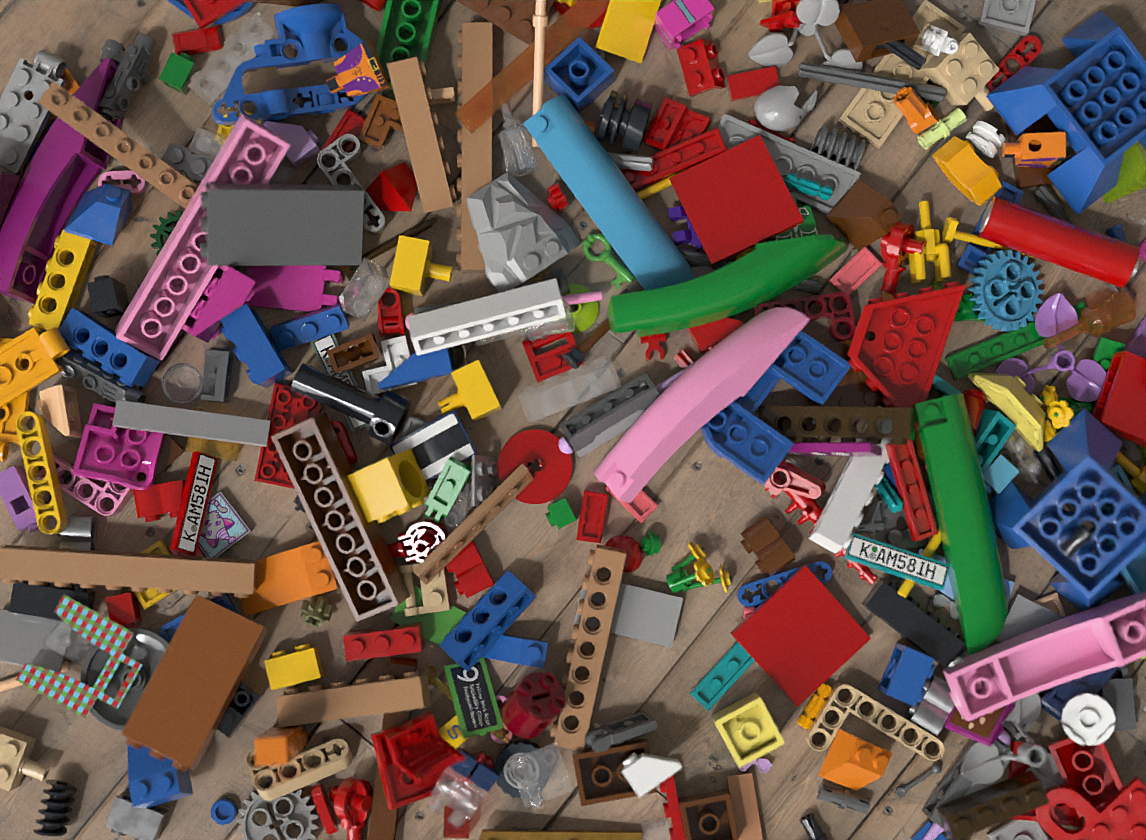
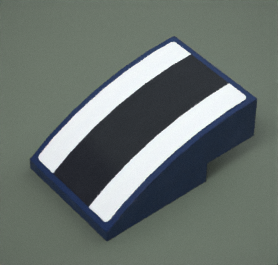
(437, 443)

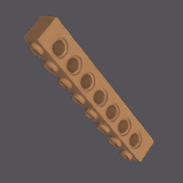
(118, 144)
(573, 735)

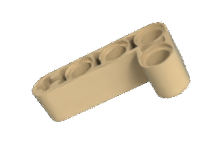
(302, 765)

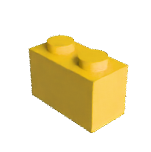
(293, 667)

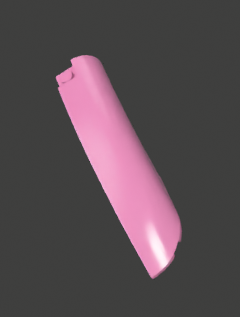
(696, 398)
(1050, 656)

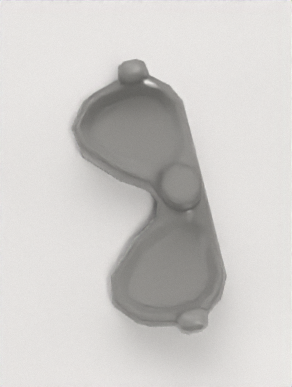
(941, 600)

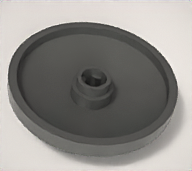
(143, 647)

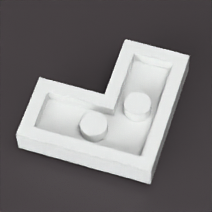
(395, 353)

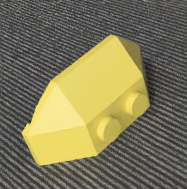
(1015, 404)

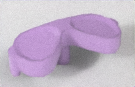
(762, 763)

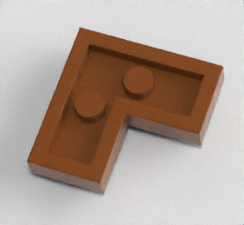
(381, 117)

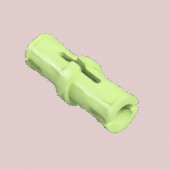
(942, 128)

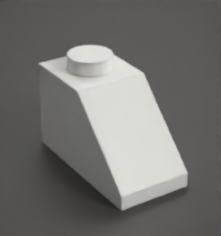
(648, 771)

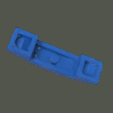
(973, 252)

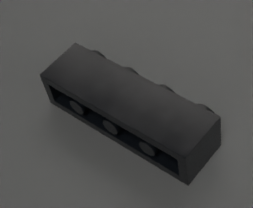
(912, 623)

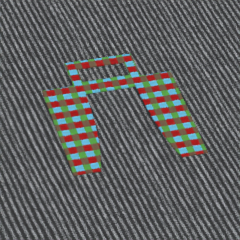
(69, 691)

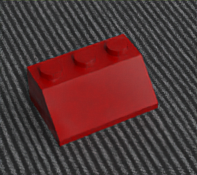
(1087, 769)

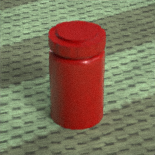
(975, 404)

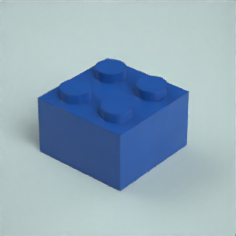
(579, 74)
(906, 674)

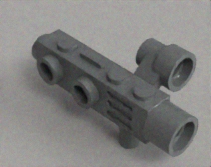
(130, 72)
(98, 380)

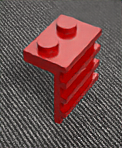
(421, 749)

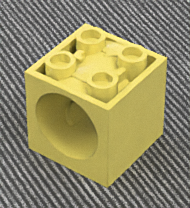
(747, 729)

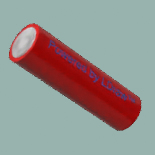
(1059, 242)

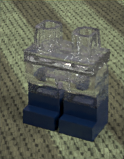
(461, 795)

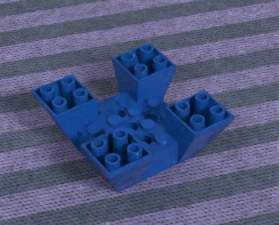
(1065, 94)
(1087, 455)

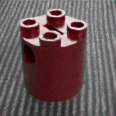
(533, 705)

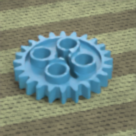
(1006, 290)

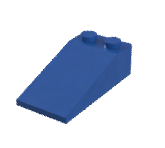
(155, 780)

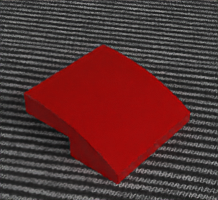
(674, 125)

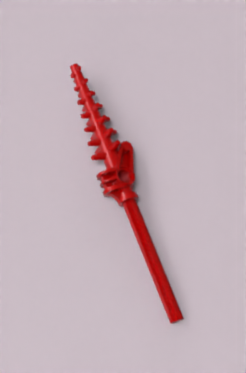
(800, 487)

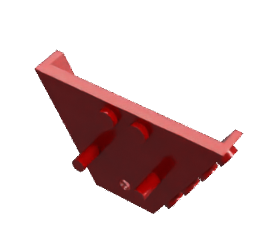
(906, 342)

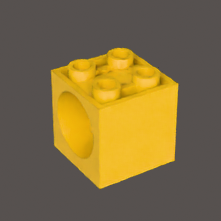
(389, 487)

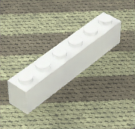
(486, 317)
(849, 496)

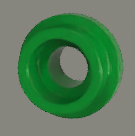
(651, 543)

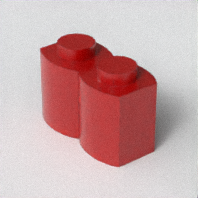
(159, 500)
(470, 571)

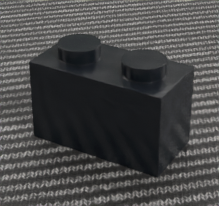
(107, 296)

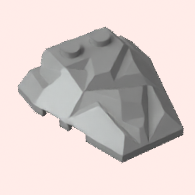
(516, 232)

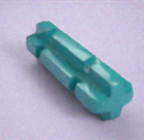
(808, 186)
(889, 495)

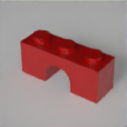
(386, 642)

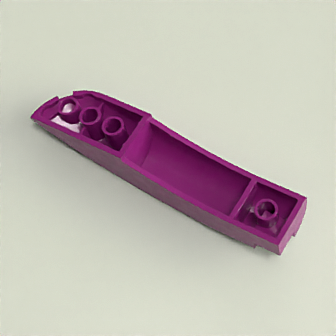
(49, 194)

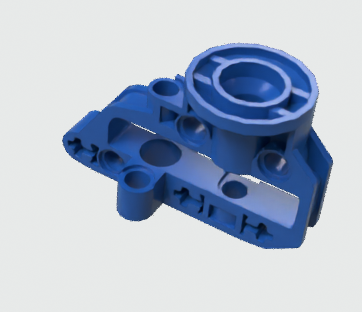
(312, 34)

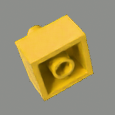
(414, 266)
(473, 392)

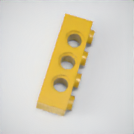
(74, 274)

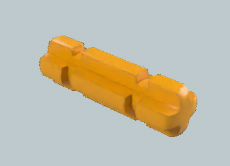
(814, 706)

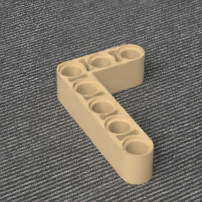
(873, 717)

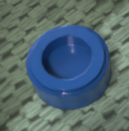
(224, 811)

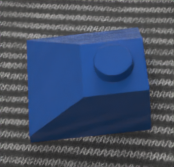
(101, 214)

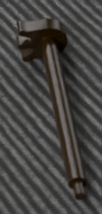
(347, 269)

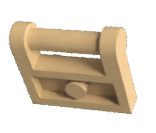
(434, 594)

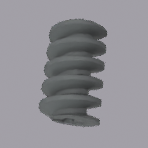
(839, 145)

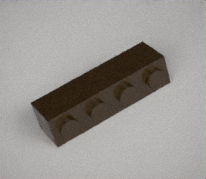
(992, 805)

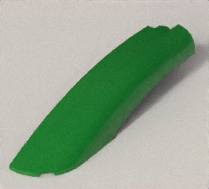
(727, 291)
(963, 519)

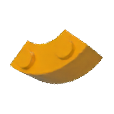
(967, 170)

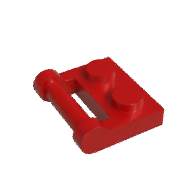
(550, 362)

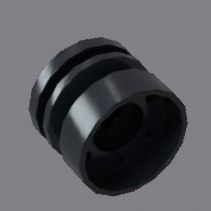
(624, 121)

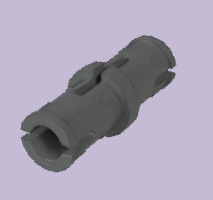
(843, 798)

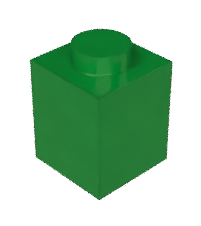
(178, 72)

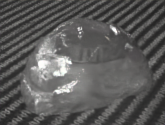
(182, 383)

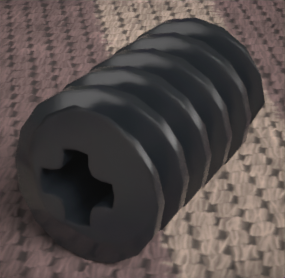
(57, 809)

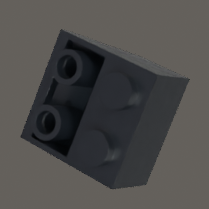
(238, 710)

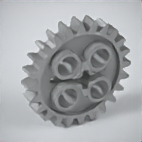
(299, 813)

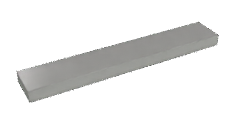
(191, 423)

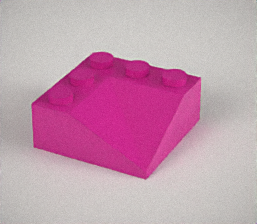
(221, 296)

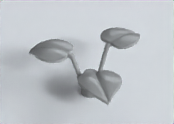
(776, 49)
(984, 765)

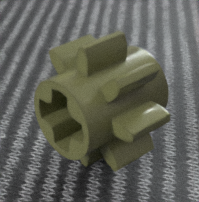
(316, 611)

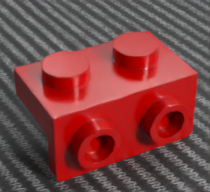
(782, 16)
(701, 67)

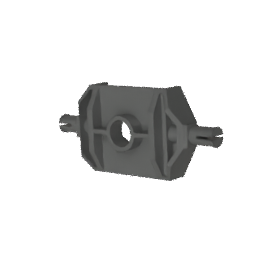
(883, 528)

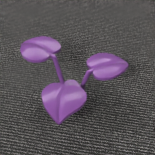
(1088, 376)

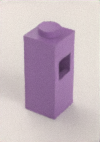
(17, 498)

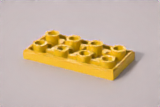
(628, 28)

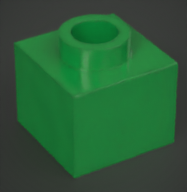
(560, 514)

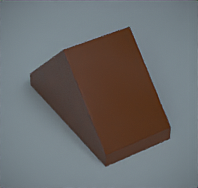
(354, 354)

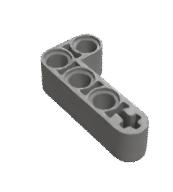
(340, 169)

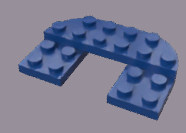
(747, 439)

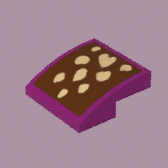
(981, 729)

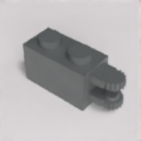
(1120, 695)

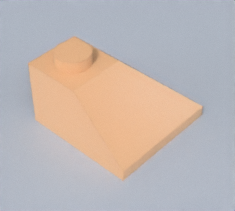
(62, 409)

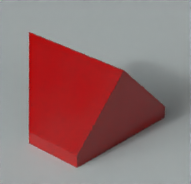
(394, 189)

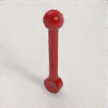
(753, 122)

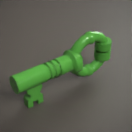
(605, 256)

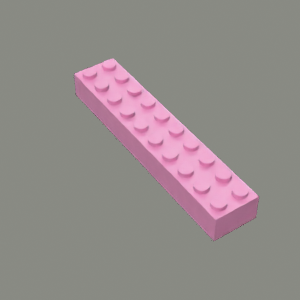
(179, 271)

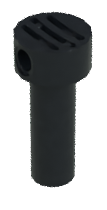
(382, 414)

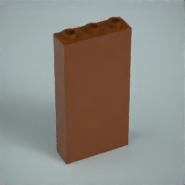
(194, 683)

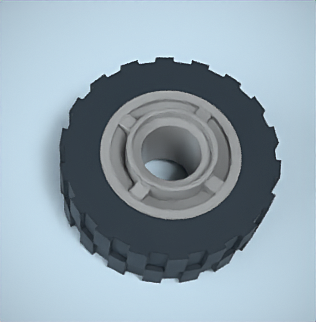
(502, 765)

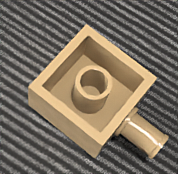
(964, 72)
(14, 759)

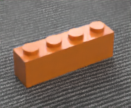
(280, 745)

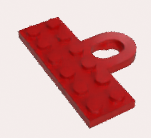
(1117, 820)

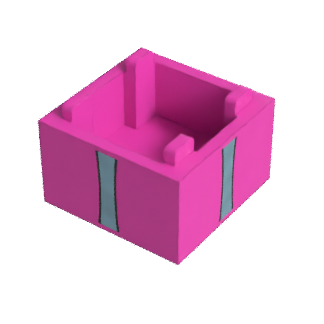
(682, 20)

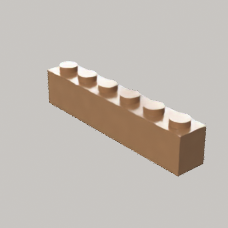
(420, 134)
(354, 700)

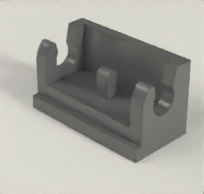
(217, 376)

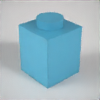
(999, 474)

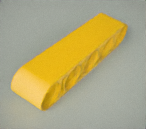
(32, 464)

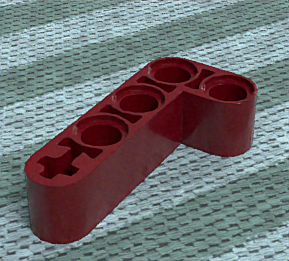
(827, 311)

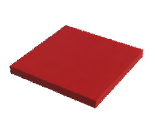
(736, 200)
(800, 635)

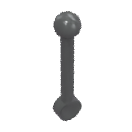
(901, 791)

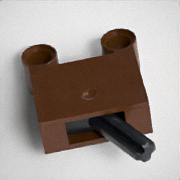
(879, 30)

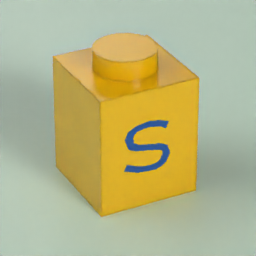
(451, 732)

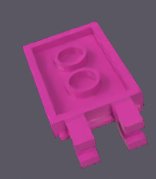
(292, 287)

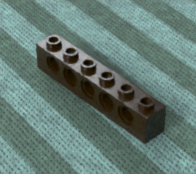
(901, 418)

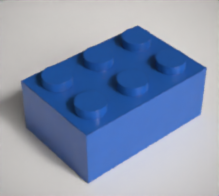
(255, 346)

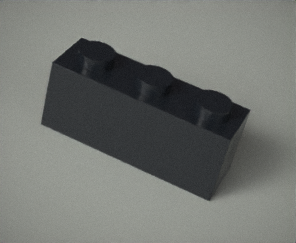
(43, 599)

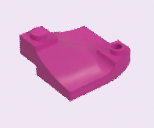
(117, 452)

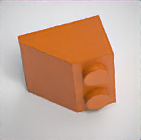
(854, 761)

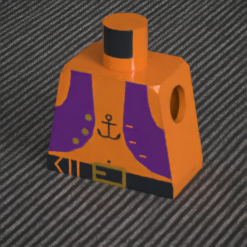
(359, 72)
(1037, 149)

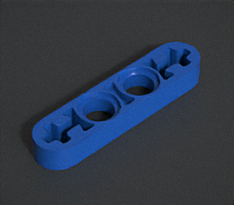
(780, 578)

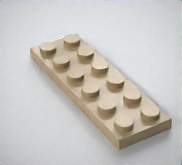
(874, 112)

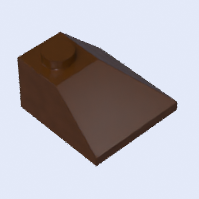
(863, 215)

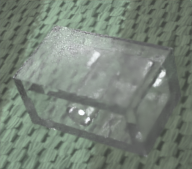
(364, 289)

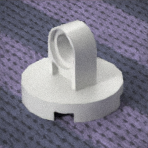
(1088, 719)

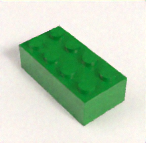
(408, 31)

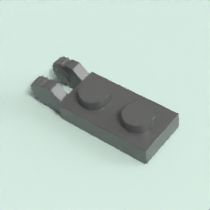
(620, 731)

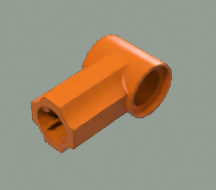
(917, 113)

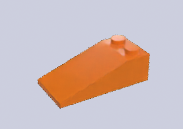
(290, 578)

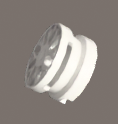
(985, 139)

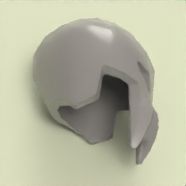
(777, 109)

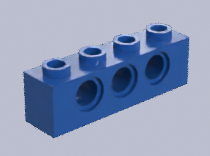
(139, 363)
(487, 633)

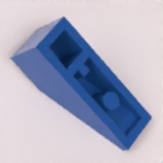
(420, 368)
(519, 650)

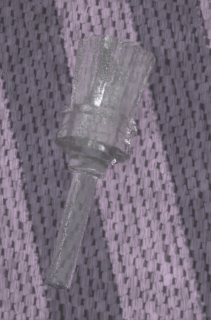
(515, 143)
(538, 331)

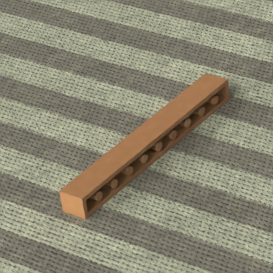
(477, 147)
(128, 570)

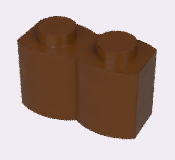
(767, 546)

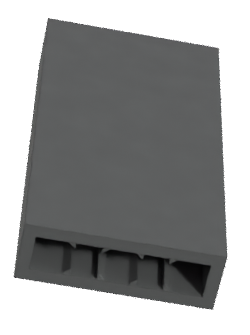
(282, 224)

